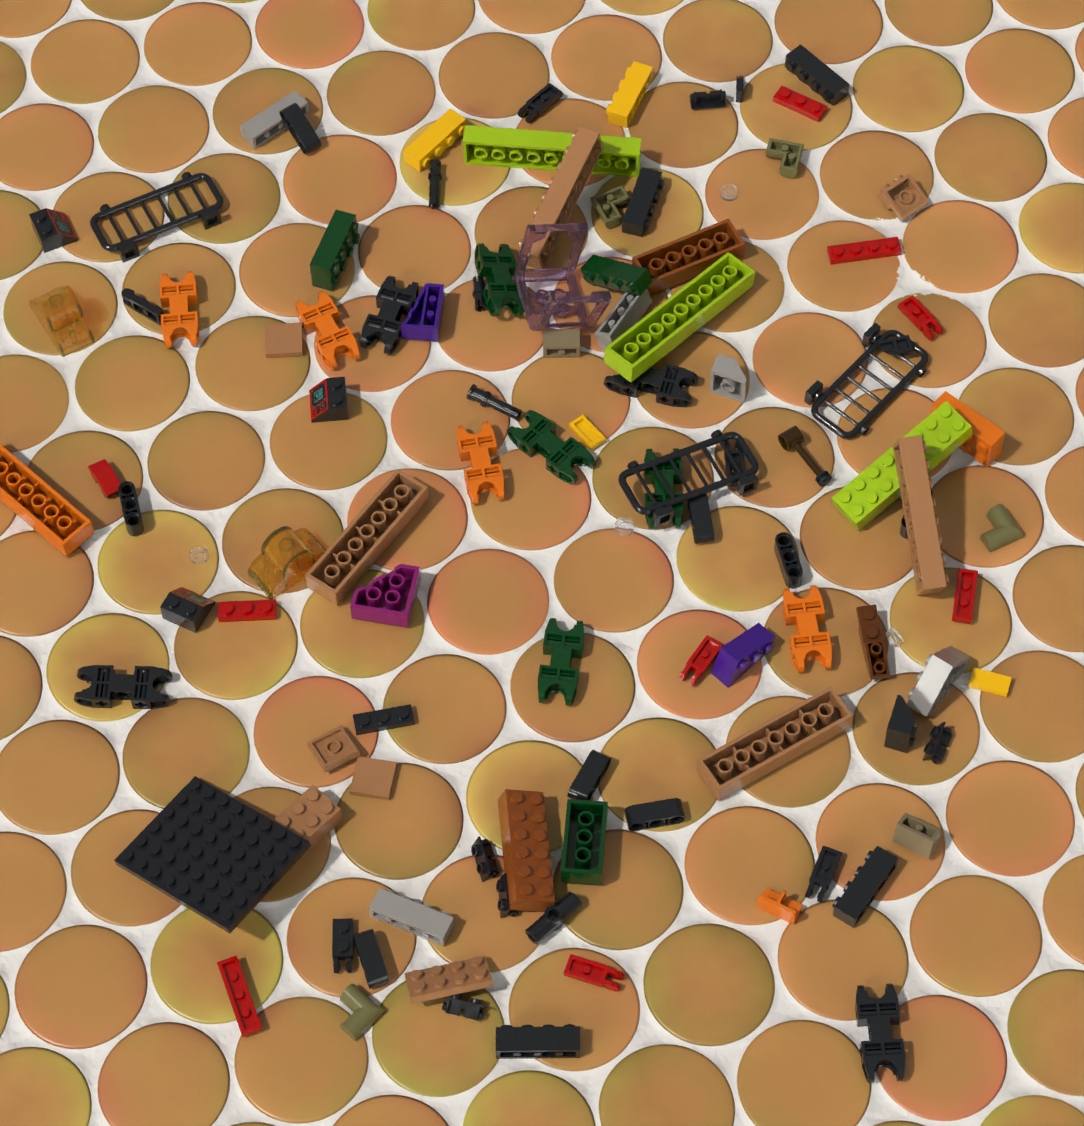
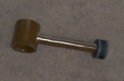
(792, 439)

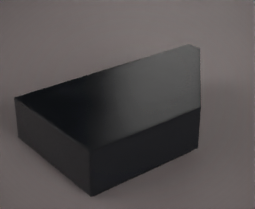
(739, 89)
(896, 346)

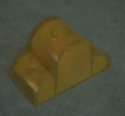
(63, 320)
(284, 560)

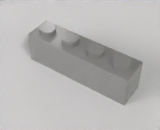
(269, 122)
(622, 317)
(411, 916)

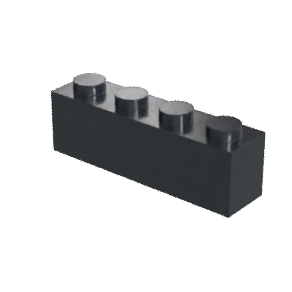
(816, 75)
(642, 202)
(865, 886)
(537, 1042)

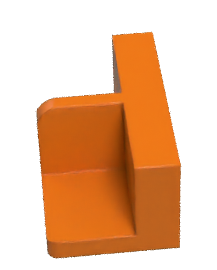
(779, 905)

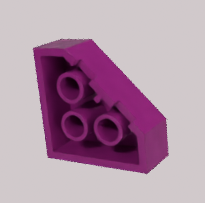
(388, 597)

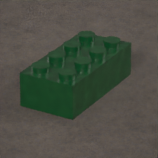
(334, 250)
(584, 842)

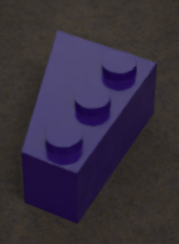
(426, 315)
(742, 653)

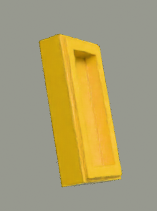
(587, 432)
(990, 682)

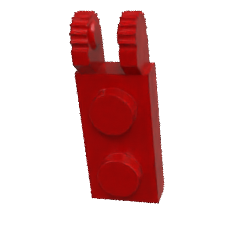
(920, 317)
(701, 659)
(592, 972)

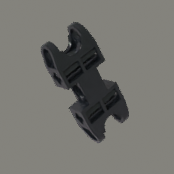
(386, 325)
(657, 382)
(111, 686)
(881, 1048)

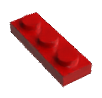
(800, 103)
(964, 595)
(247, 610)

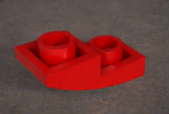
(105, 477)

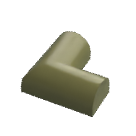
(788, 152)
(606, 205)
(1004, 530)
(364, 1011)

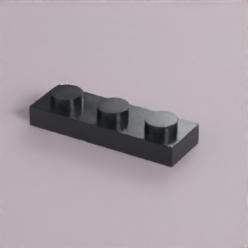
(383, 719)

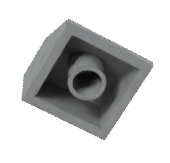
(728, 379)

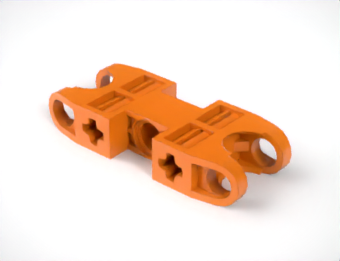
(179, 321)
(331, 340)
(481, 475)
(808, 642)

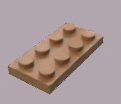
(448, 979)

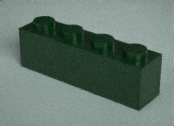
(616, 275)

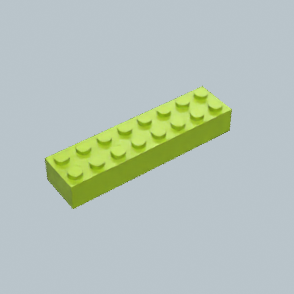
(879, 485)

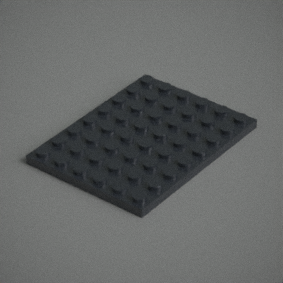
(212, 854)

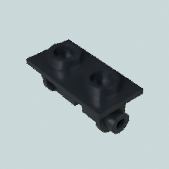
(703, 100)
(939, 737)
(482, 851)
(503, 902)
(472, 1008)

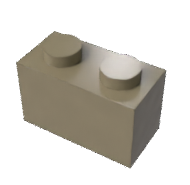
(561, 343)
(917, 835)

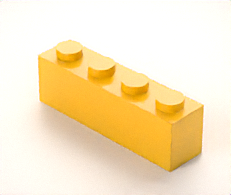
(629, 94)
(435, 140)

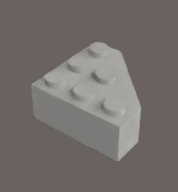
(935, 681)

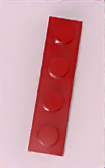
(864, 250)
(239, 996)

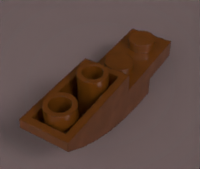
(872, 642)

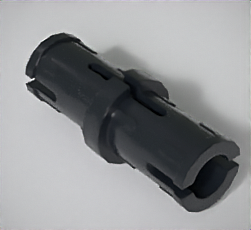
(478, 294)

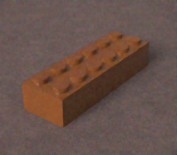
(689, 255)
(526, 850)

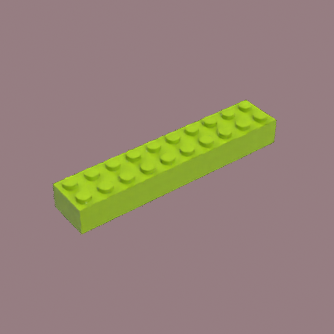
(545, 150)
(679, 317)

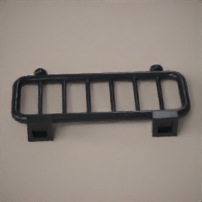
(128, 248)
(815, 392)
(663, 511)

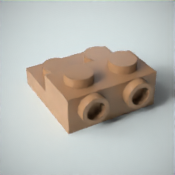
(903, 197)

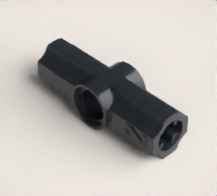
(562, 909)

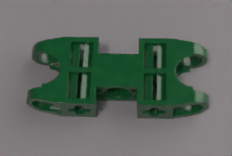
(499, 270)
(559, 455)
(660, 493)
(559, 675)

